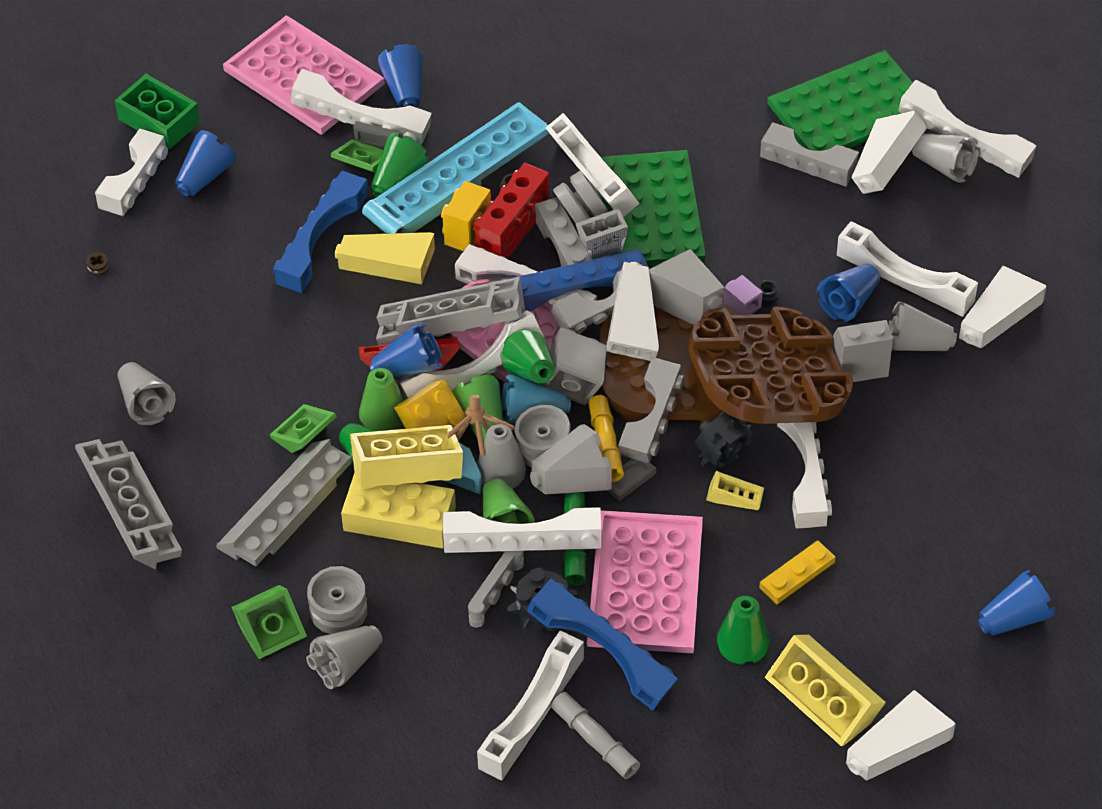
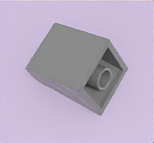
(685, 287)
(864, 349)
(577, 365)

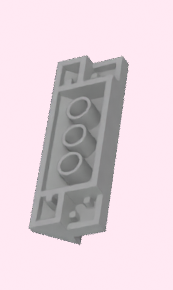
(453, 310)
(130, 501)
(286, 503)

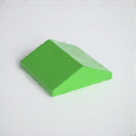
(359, 155)
(302, 427)

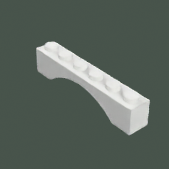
(316, 94)
(1005, 151)
(592, 165)
(480, 264)
(944, 289)
(484, 364)
(809, 498)
(472, 533)
(511, 737)

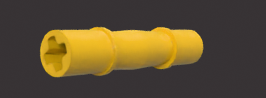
(602, 422)

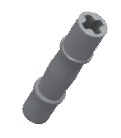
(595, 735)

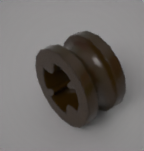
(97, 257)

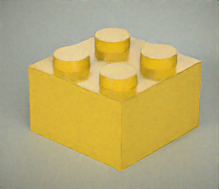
(461, 213)
(430, 407)

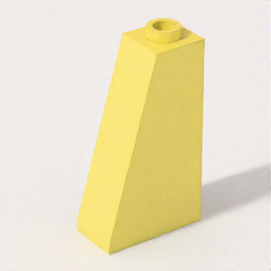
(387, 255)

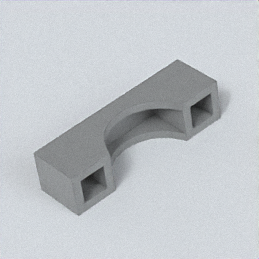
(831, 164)
(557, 226)
(577, 312)
(641, 437)

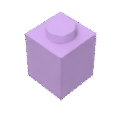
(742, 296)

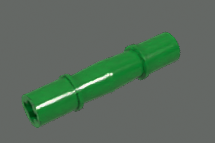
(574, 558)

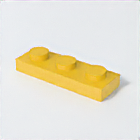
(797, 572)

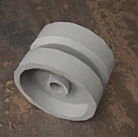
(582, 200)
(539, 430)
(337, 599)

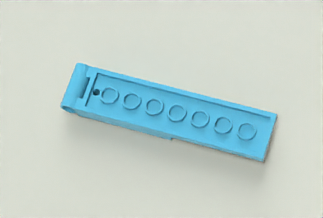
(431, 187)

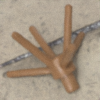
(476, 416)

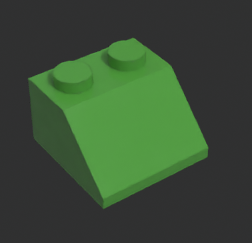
(269, 621)

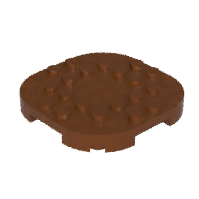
(769, 366)
(625, 374)

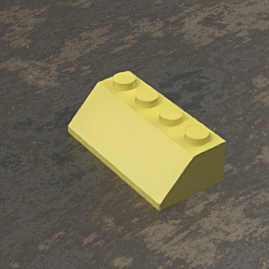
(406, 456)
(824, 689)

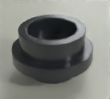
(769, 290)

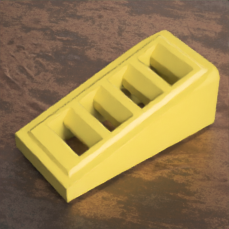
(723, 496)

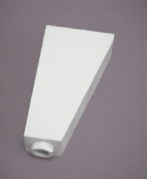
(886, 150)
(1001, 306)
(633, 317)
(900, 736)

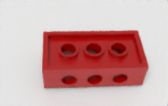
(512, 212)

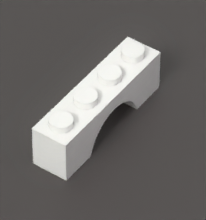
(119, 192)

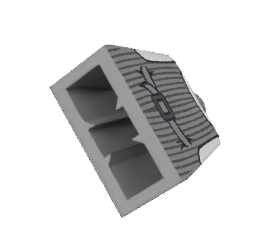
(603, 234)

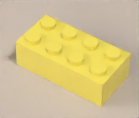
(398, 511)

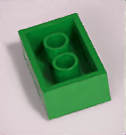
(158, 110)

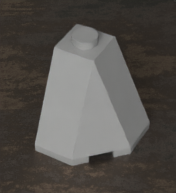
(573, 465)

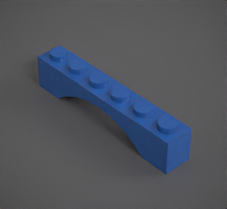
(343, 198)
(551, 283)
(560, 609)

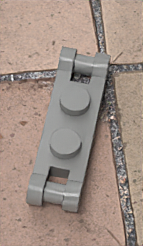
(492, 586)

